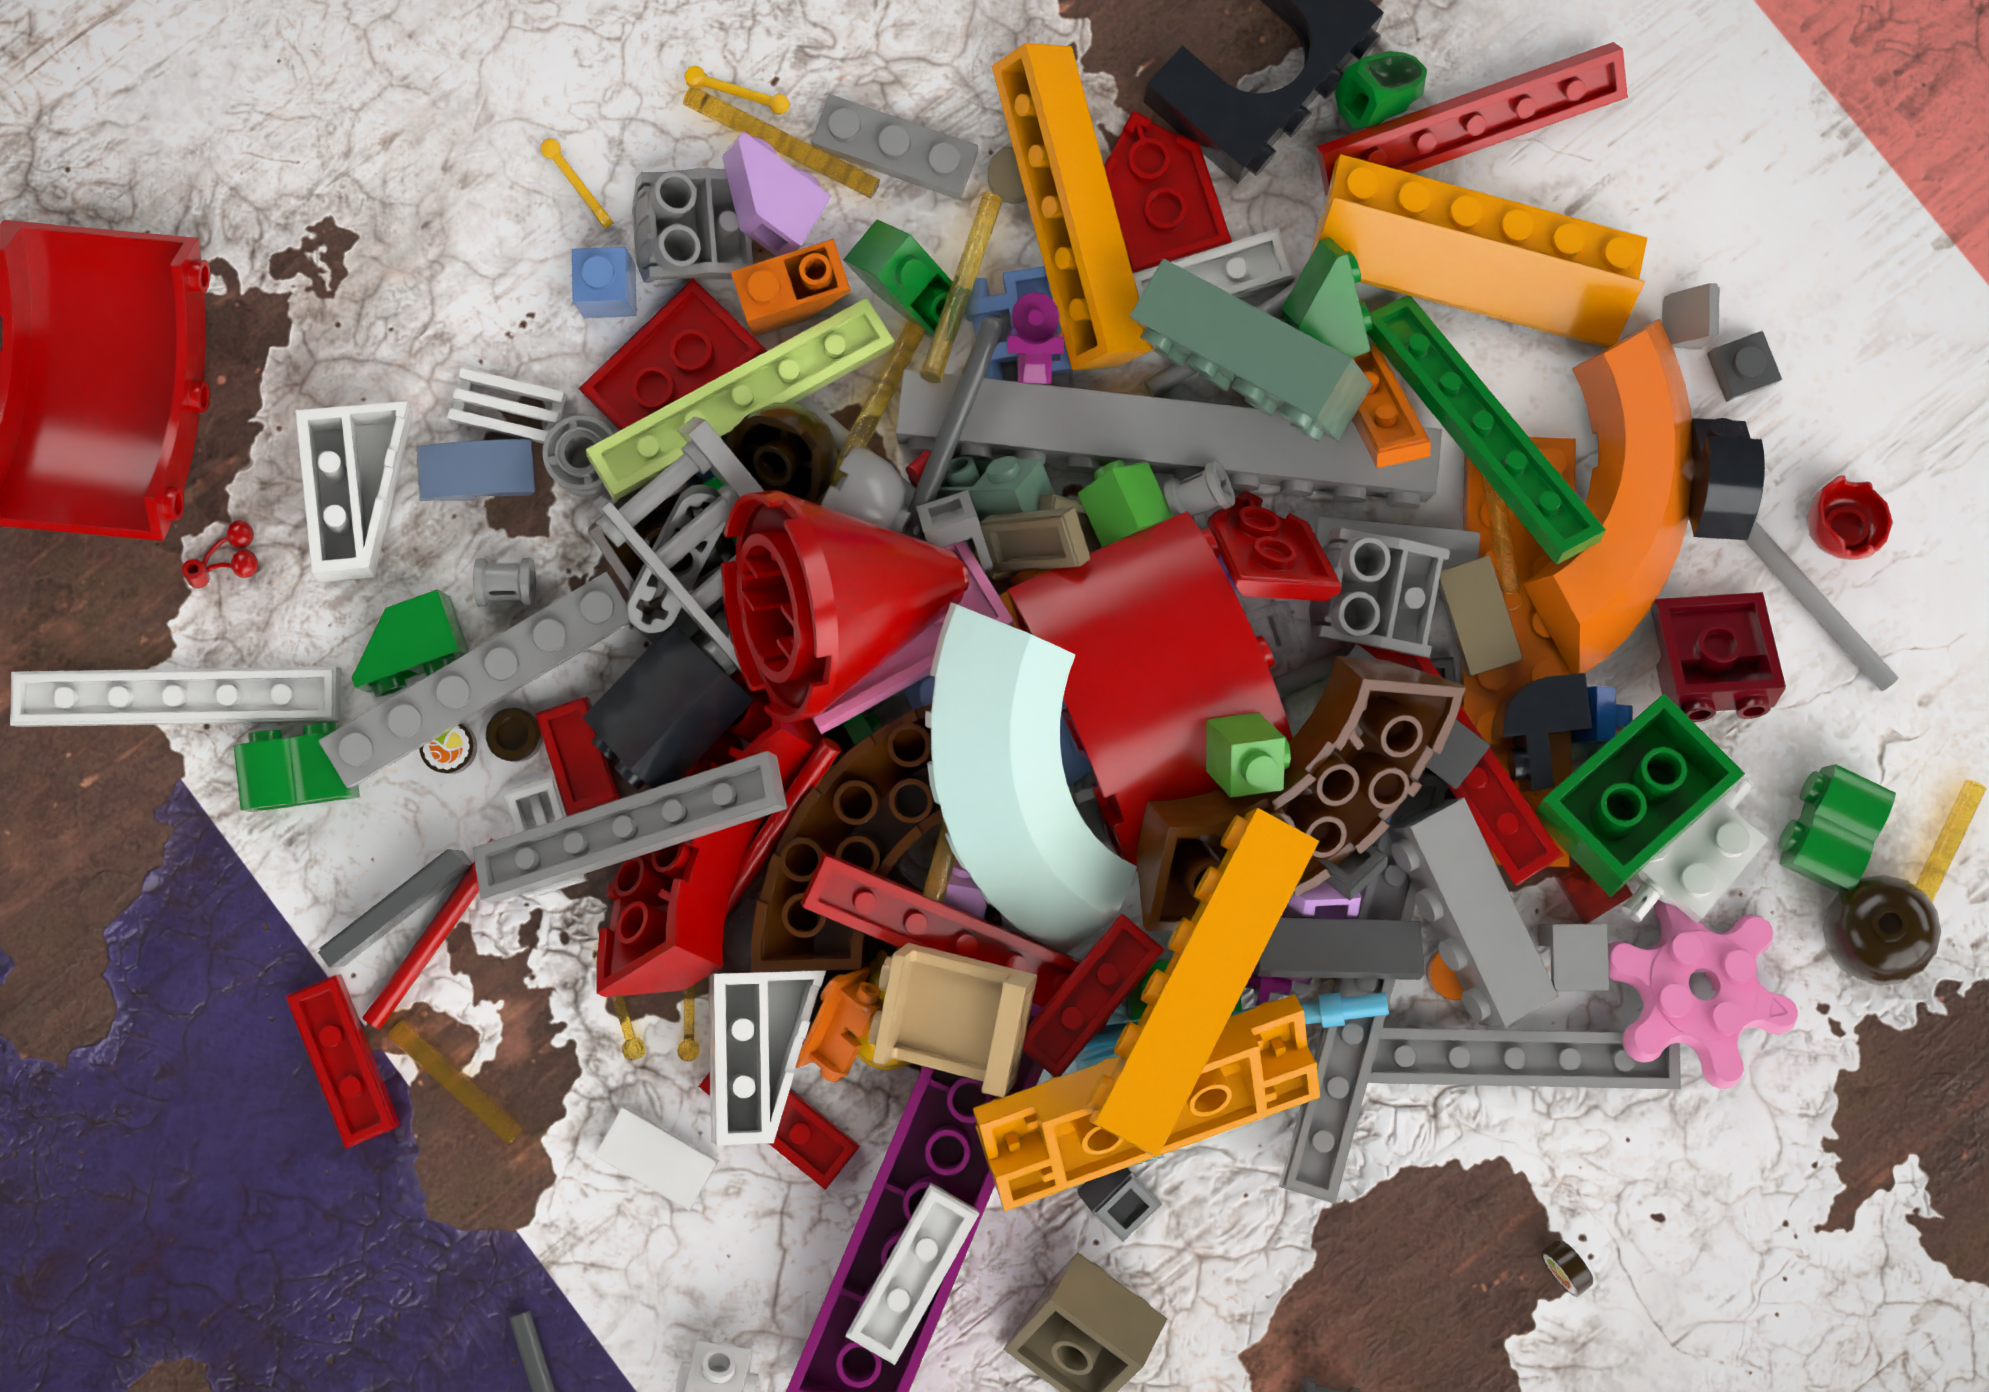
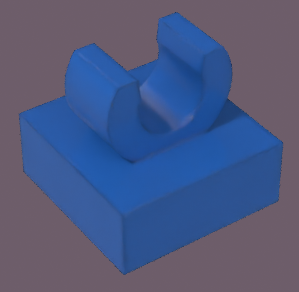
(1605, 716)

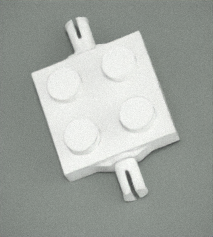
(1700, 861)

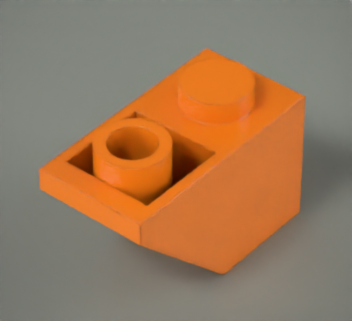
(790, 287)

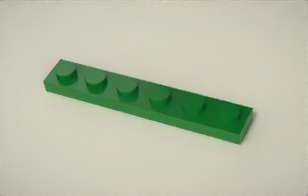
(1484, 430)

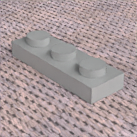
(895, 146)

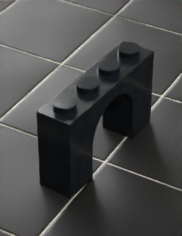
(1242, 126)

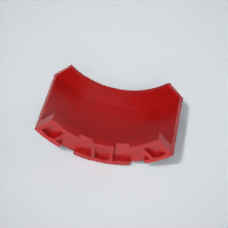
(99, 377)
(1153, 661)

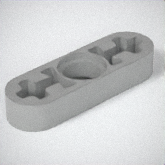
(646, 586)

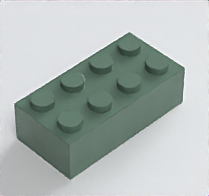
(1251, 350)

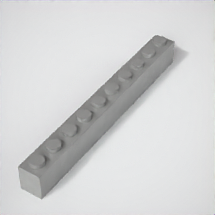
(1169, 434)

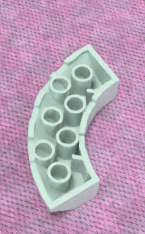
(1006, 784)

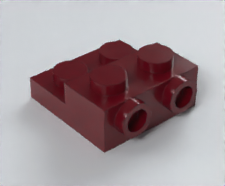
(1718, 655)

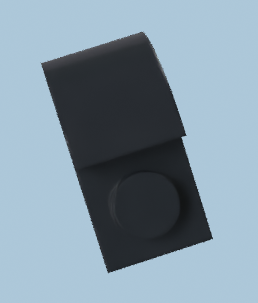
(1726, 479)
(1533, 713)

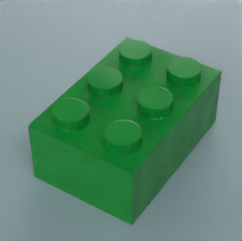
(1637, 794)

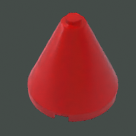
(825, 598)

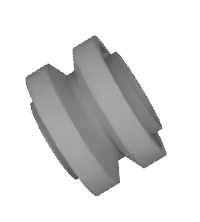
(560, 446)

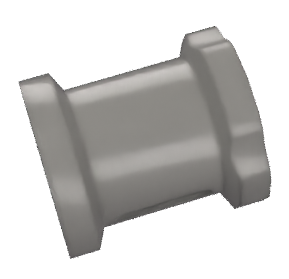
(1200, 491)
(504, 581)

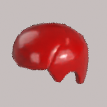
(1849, 519)

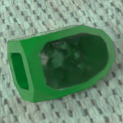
(1379, 88)

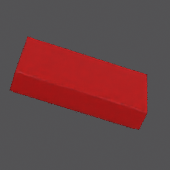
(578, 766)

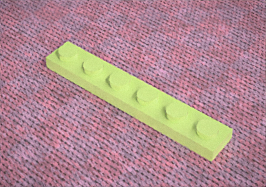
(779, 375)

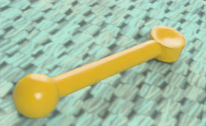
(696, 77)
(551, 149)

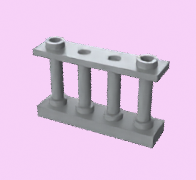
(702, 452)

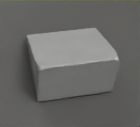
(1692, 316)

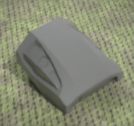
(687, 226)
(1388, 602)

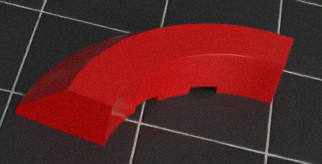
(676, 899)

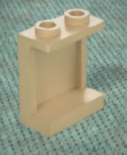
(953, 1015)

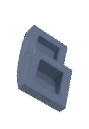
(475, 469)

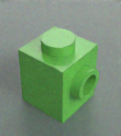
(1123, 501)
(1246, 754)

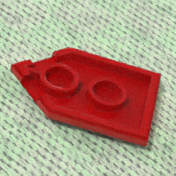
(1162, 195)
(1272, 553)

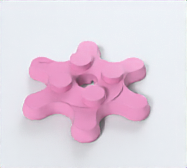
(1672, 1010)

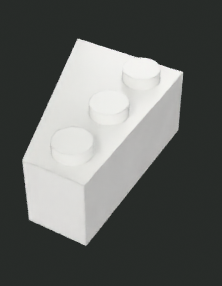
(349, 483)
(754, 1048)

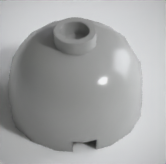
(870, 491)

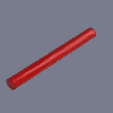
(777, 822)
(423, 949)

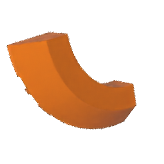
(1635, 492)

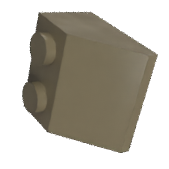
(1086, 1331)

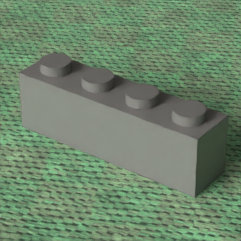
(1471, 913)

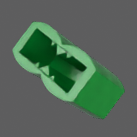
(287, 771)
(1835, 827)

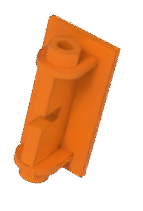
(846, 1005)

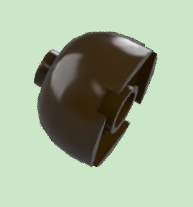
(786, 450)
(1882, 930)

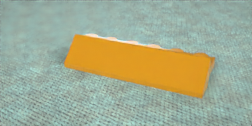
(1483, 252)
(1043, 1137)

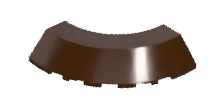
(1341, 786)
(861, 812)

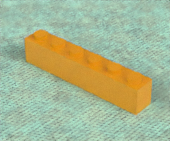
(1070, 205)
(1202, 980)

